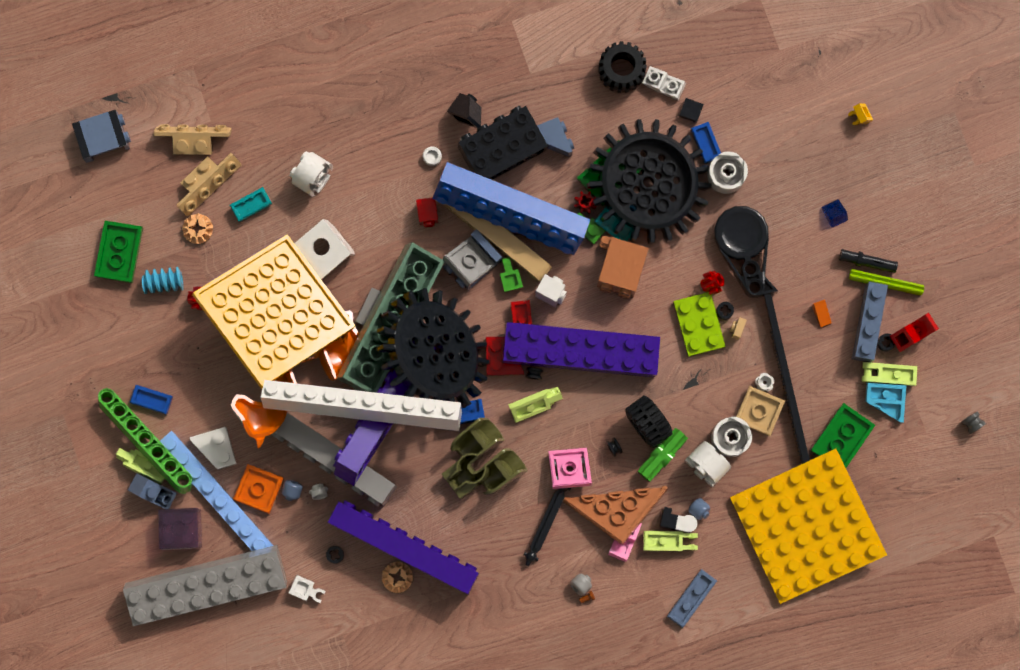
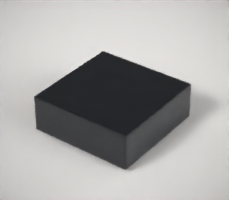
(691, 110)

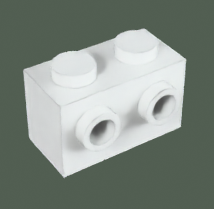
(551, 290)

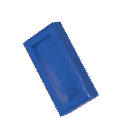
(706, 141)
(151, 399)

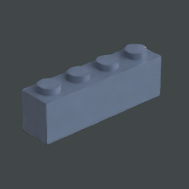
(869, 322)

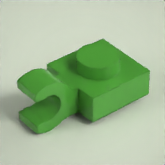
(593, 231)
(510, 278)

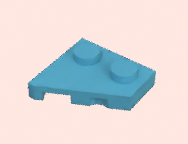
(887, 398)

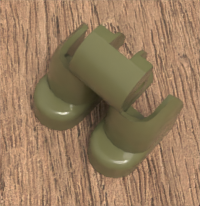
(472, 445)

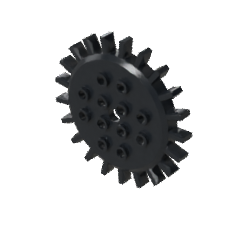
(676, 164)
(459, 345)

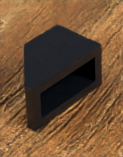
(466, 110)

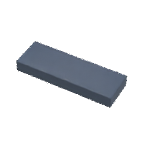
(691, 598)

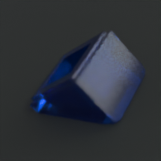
(835, 213)

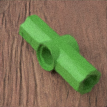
(662, 455)

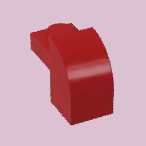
(914, 332)

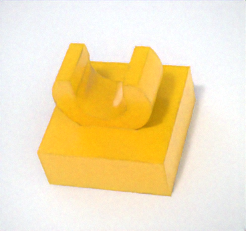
(862, 113)

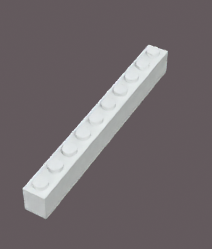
(361, 405)

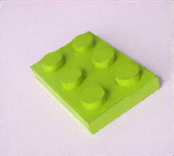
(699, 324)

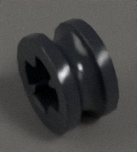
(729, 307)
(881, 339)
(534, 373)
(614, 447)
(329, 556)

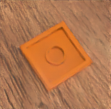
(258, 488)

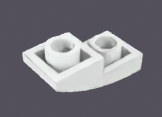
(663, 83)

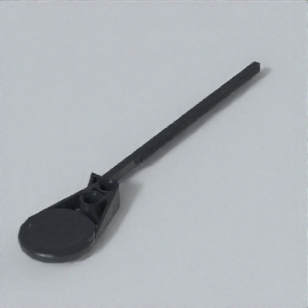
(741, 236)

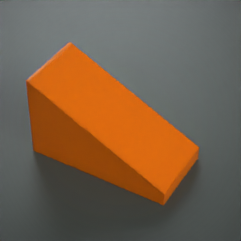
(821, 312)

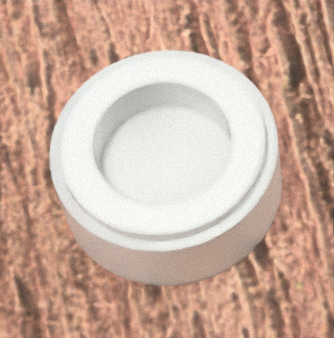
(432, 156)

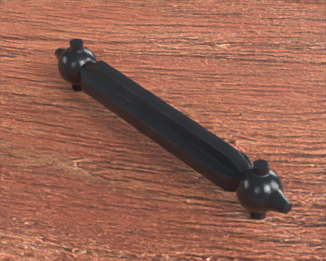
(545, 525)

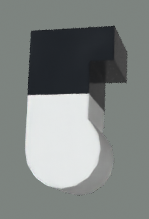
(675, 522)

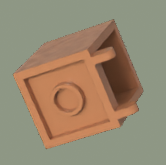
(621, 266)

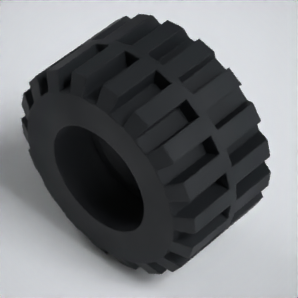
(628, 53)
(648, 421)

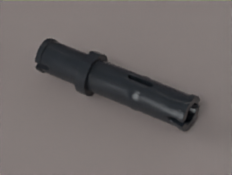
(869, 261)

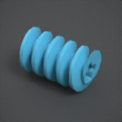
(162, 281)

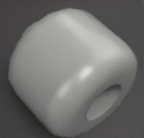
(581, 584)

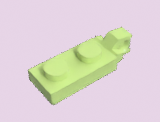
(534, 404)
(139, 464)

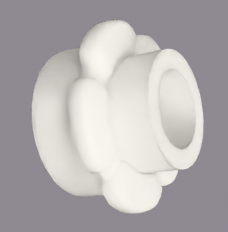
(764, 377)
(318, 492)

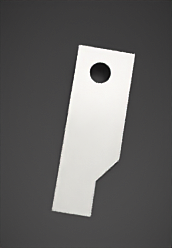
(337, 253)

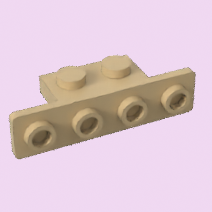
(192, 139)
(205, 181)

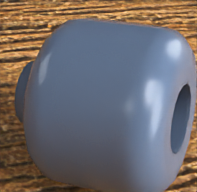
(291, 490)
(699, 509)

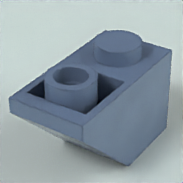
(555, 137)
(152, 491)

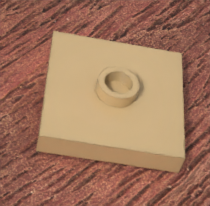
(760, 410)

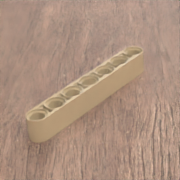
(507, 244)

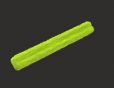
(892, 283)

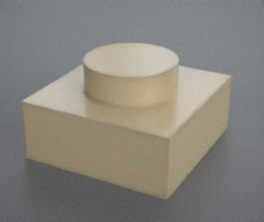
(737, 328)

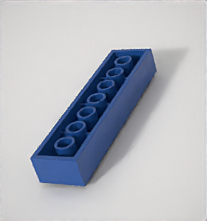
(511, 209)

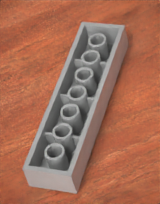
(324, 451)
(205, 585)

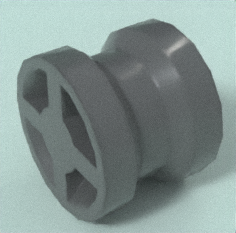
(973, 422)

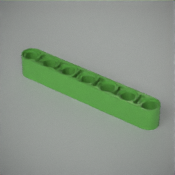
(148, 449)

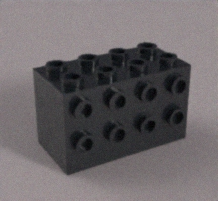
(502, 144)

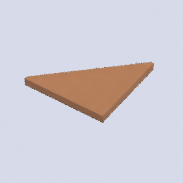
(618, 511)

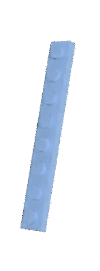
(216, 495)

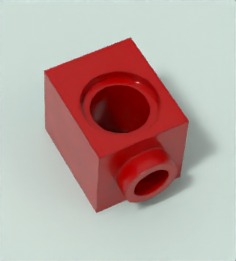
(427, 212)

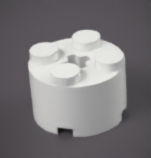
(736, 167)
(311, 173)
(741, 432)
(708, 463)

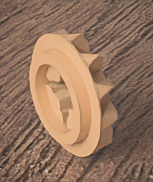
(203, 235)
(388, 580)

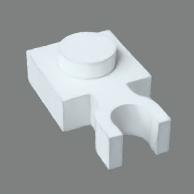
(303, 588)

